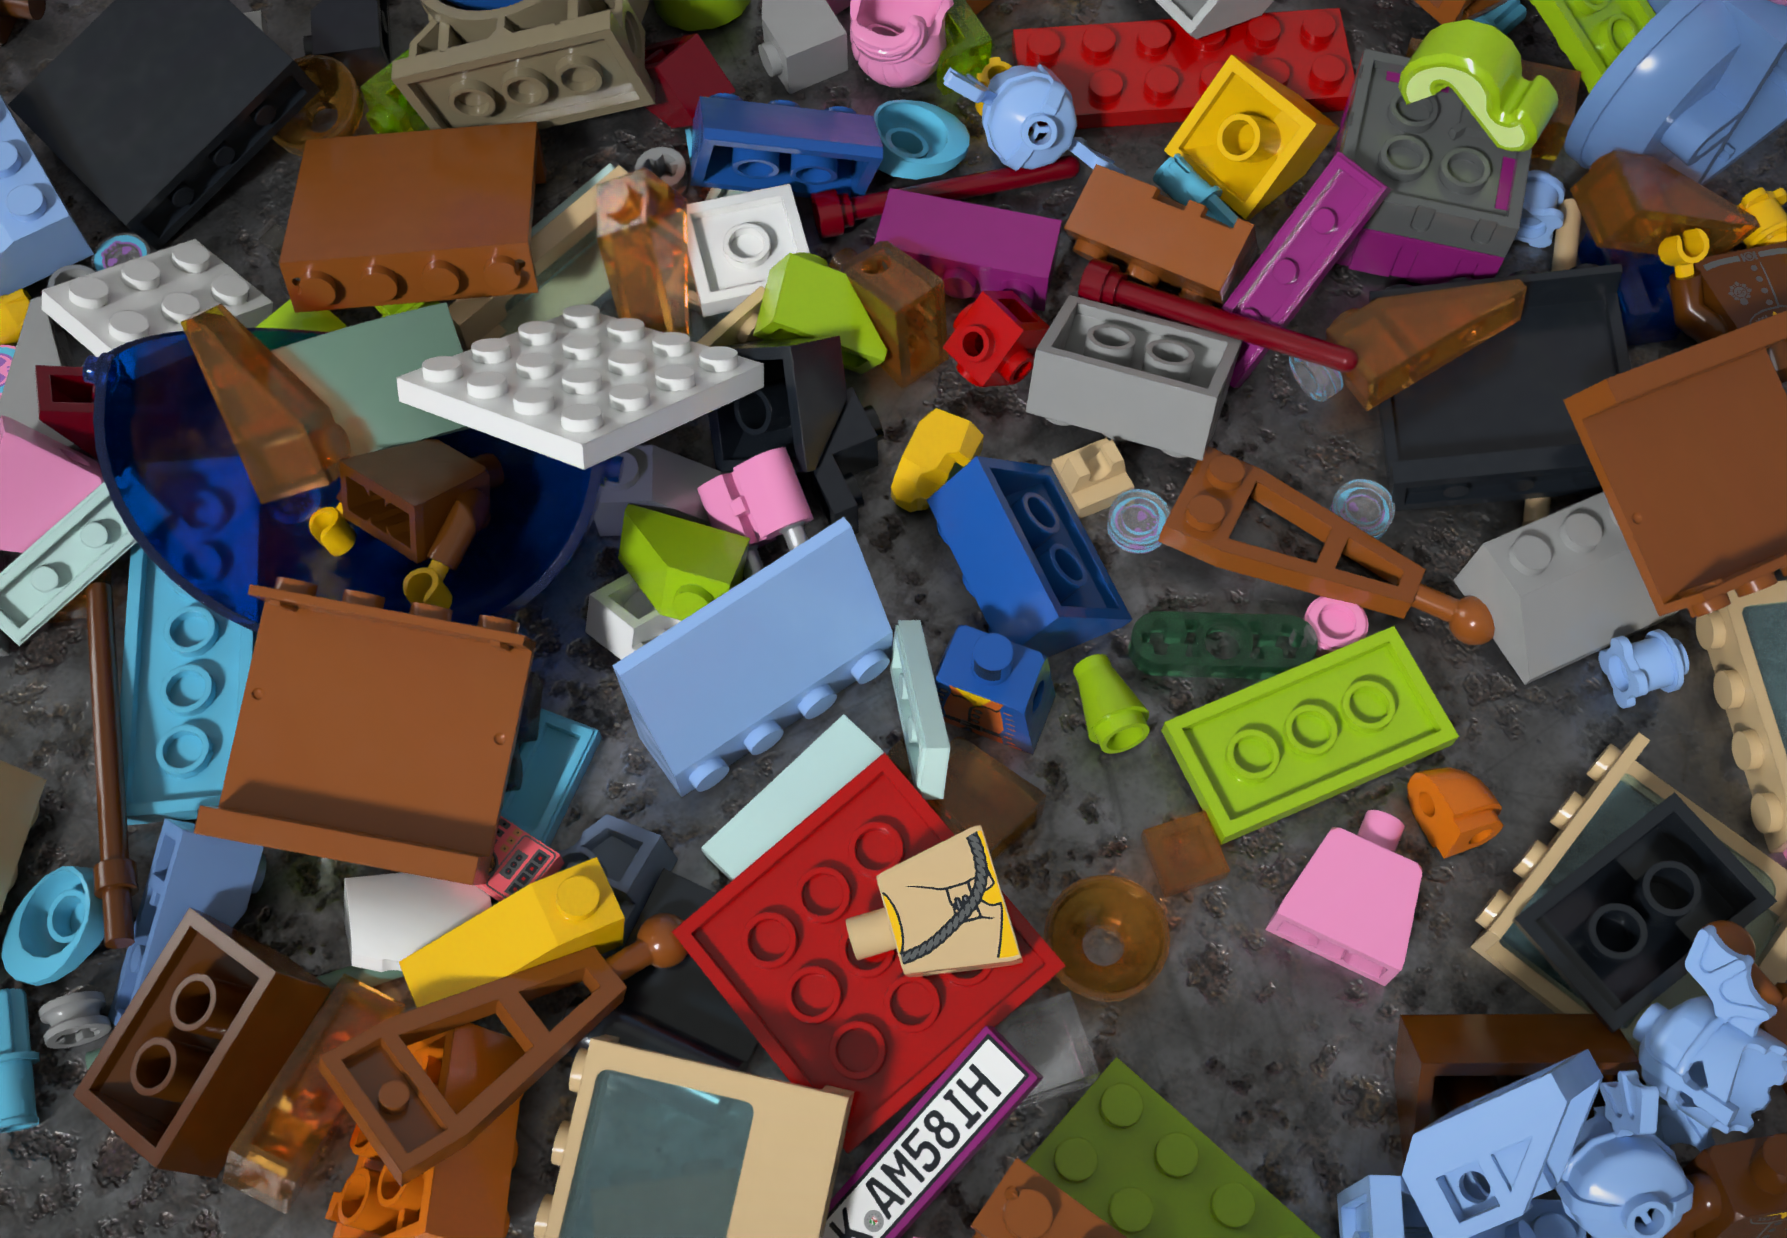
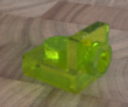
(966, 44)
(387, 105)

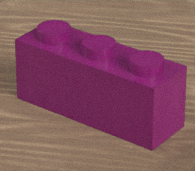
(974, 245)

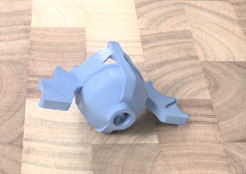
(1017, 102)
(1709, 1051)
(1620, 1172)

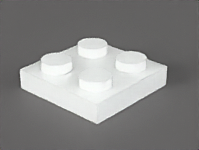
(738, 242)

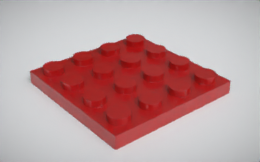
(789, 971)

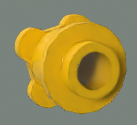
(1771, 216)

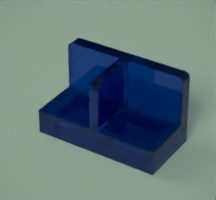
(1641, 291)

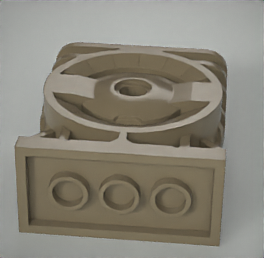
(526, 63)

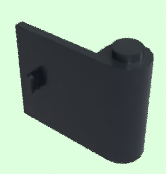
(676, 1006)

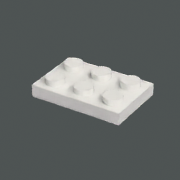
(151, 297)

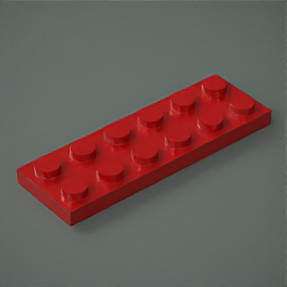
(1160, 72)

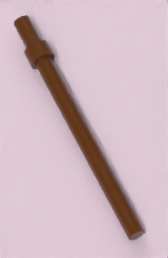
(115, 873)

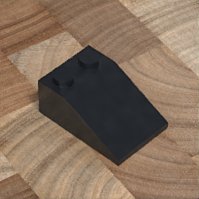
(1634, 908)

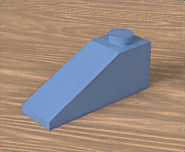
(186, 873)

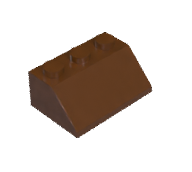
(200, 1045)
(1464, 1056)

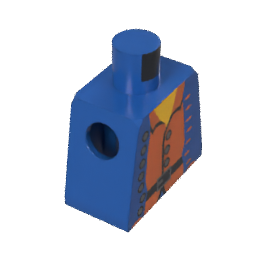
(995, 687)

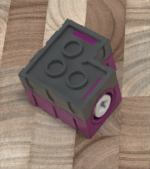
(1452, 188)

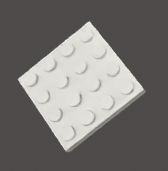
(581, 384)

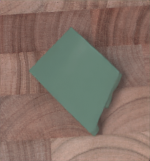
(358, 371)

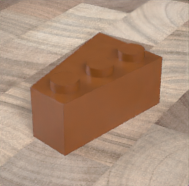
(1160, 238)

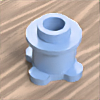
(1539, 209)
(1644, 666)

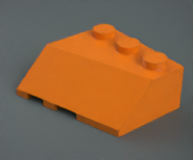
(462, 1193)

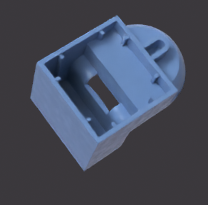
(1690, 88)

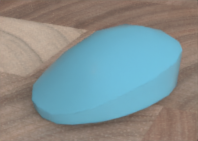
(919, 139)
(54, 927)

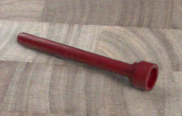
(838, 211)
(1107, 285)

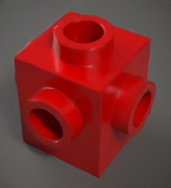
(995, 339)

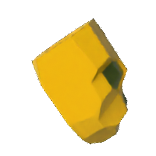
(933, 456)

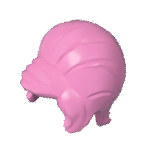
(898, 39)

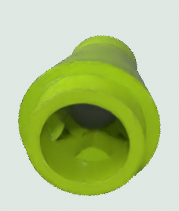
(1110, 707)

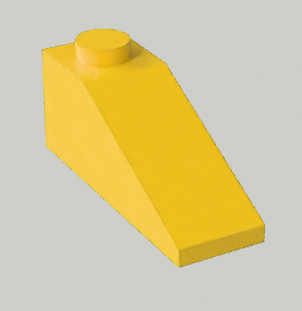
(520, 932)

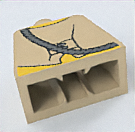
(940, 911)

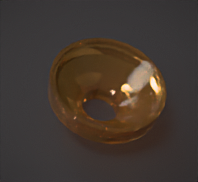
(337, 91)
(1127, 912)

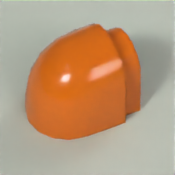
(1453, 809)

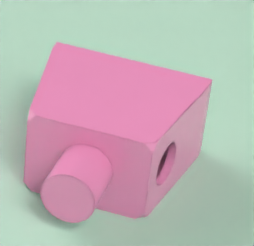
(38, 483)
(1355, 900)

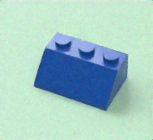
(779, 144)
(1026, 555)

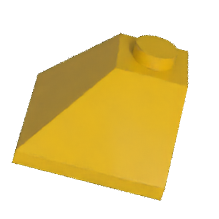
(1251, 137)

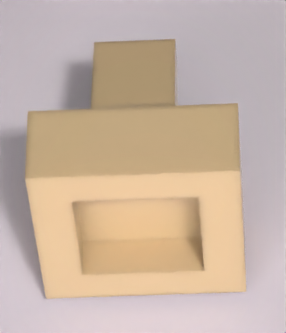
(1092, 476)

